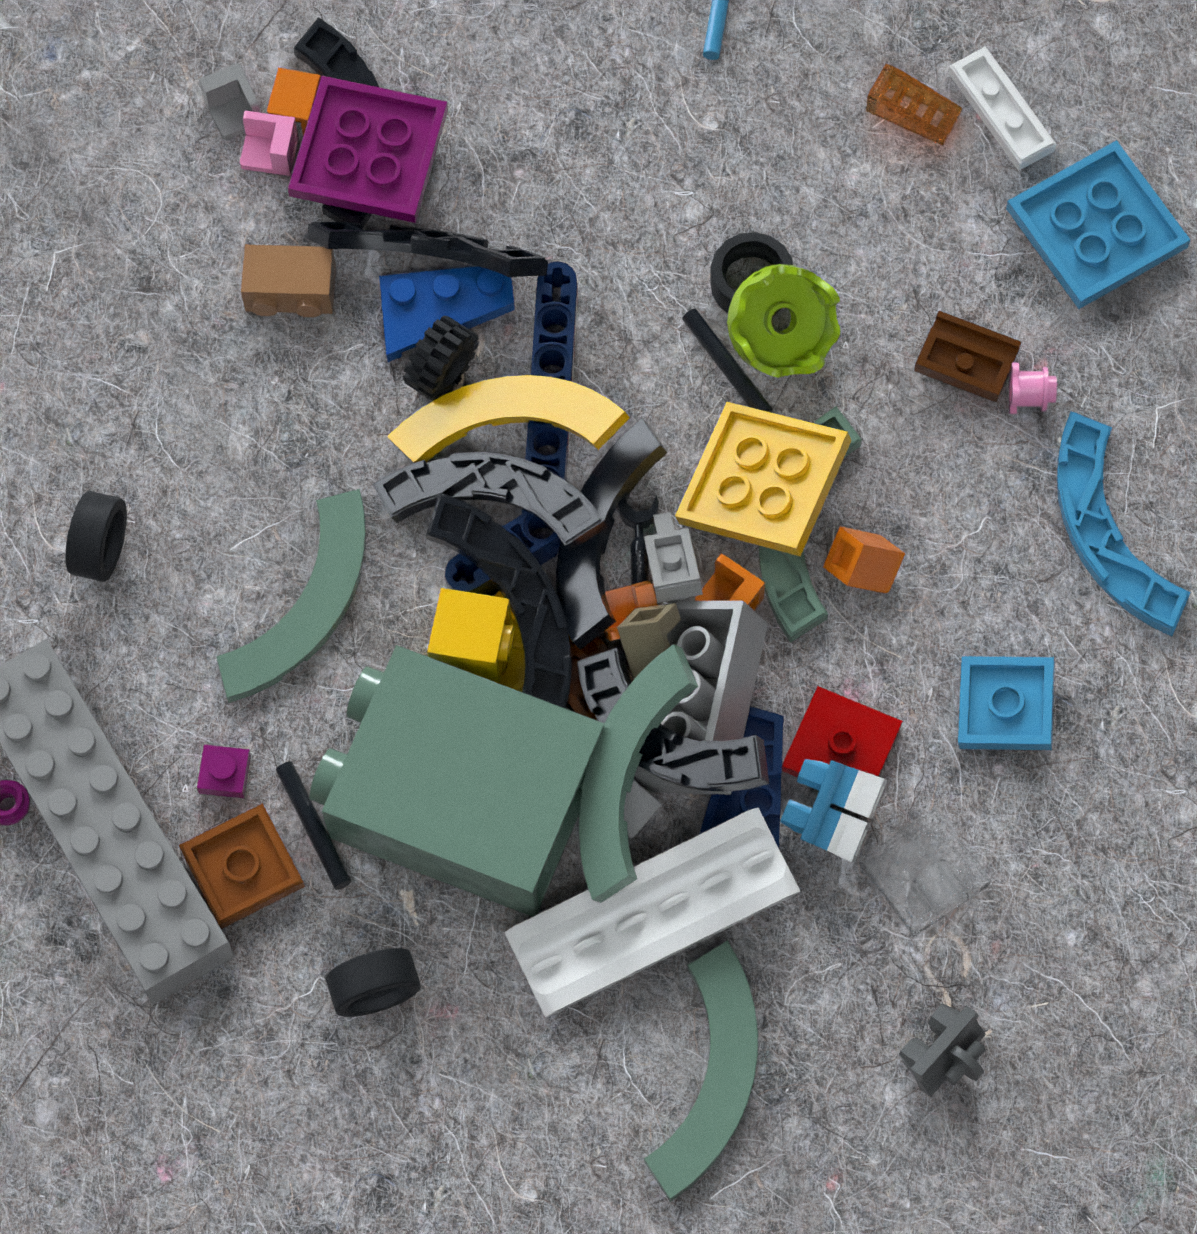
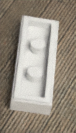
(1002, 108)

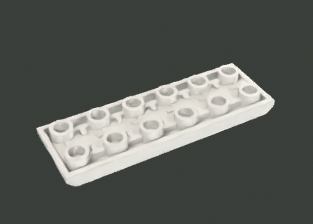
(667, 909)

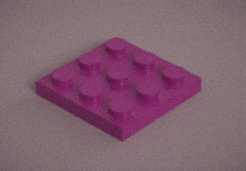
(368, 149)

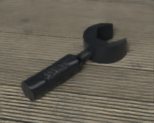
(638, 521)

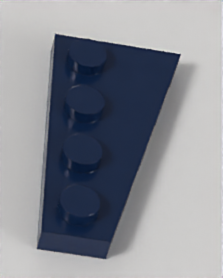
(766, 797)

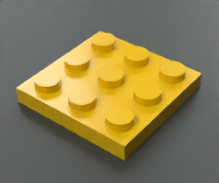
(763, 478)

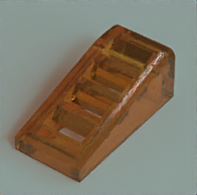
(906, 85)

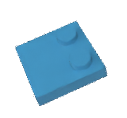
(1006, 703)

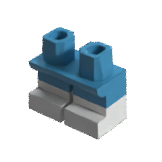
(840, 787)

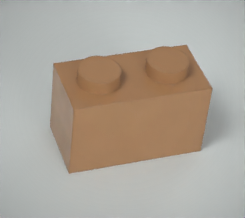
(288, 280)

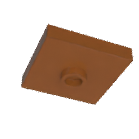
(241, 866)

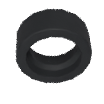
(738, 247)
(96, 536)
(373, 982)

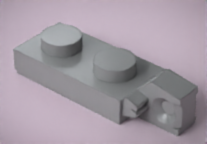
(672, 561)

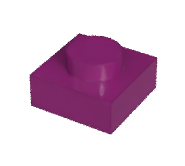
(223, 771)

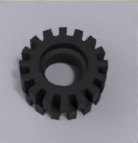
(440, 358)

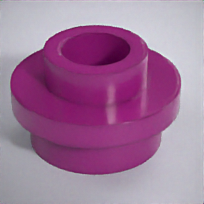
(17, 791)

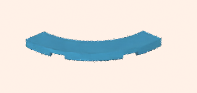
(1098, 537)

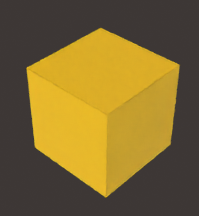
(472, 632)

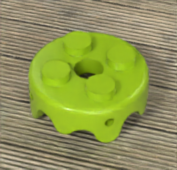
(812, 326)

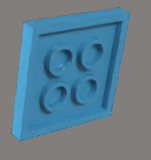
(1097, 224)

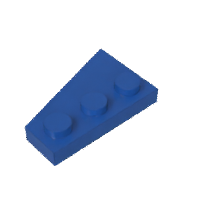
(419, 298)

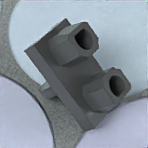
(952, 1052)

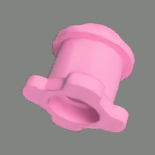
(1031, 388)

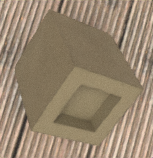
(646, 633)

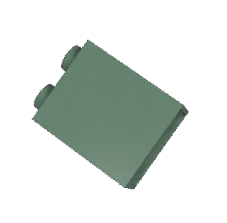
(458, 778)

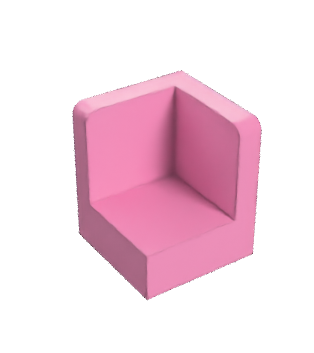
(269, 143)

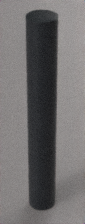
(725, 361)
(313, 825)

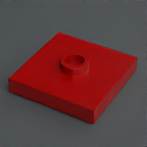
(843, 733)

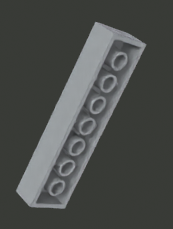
(105, 827)

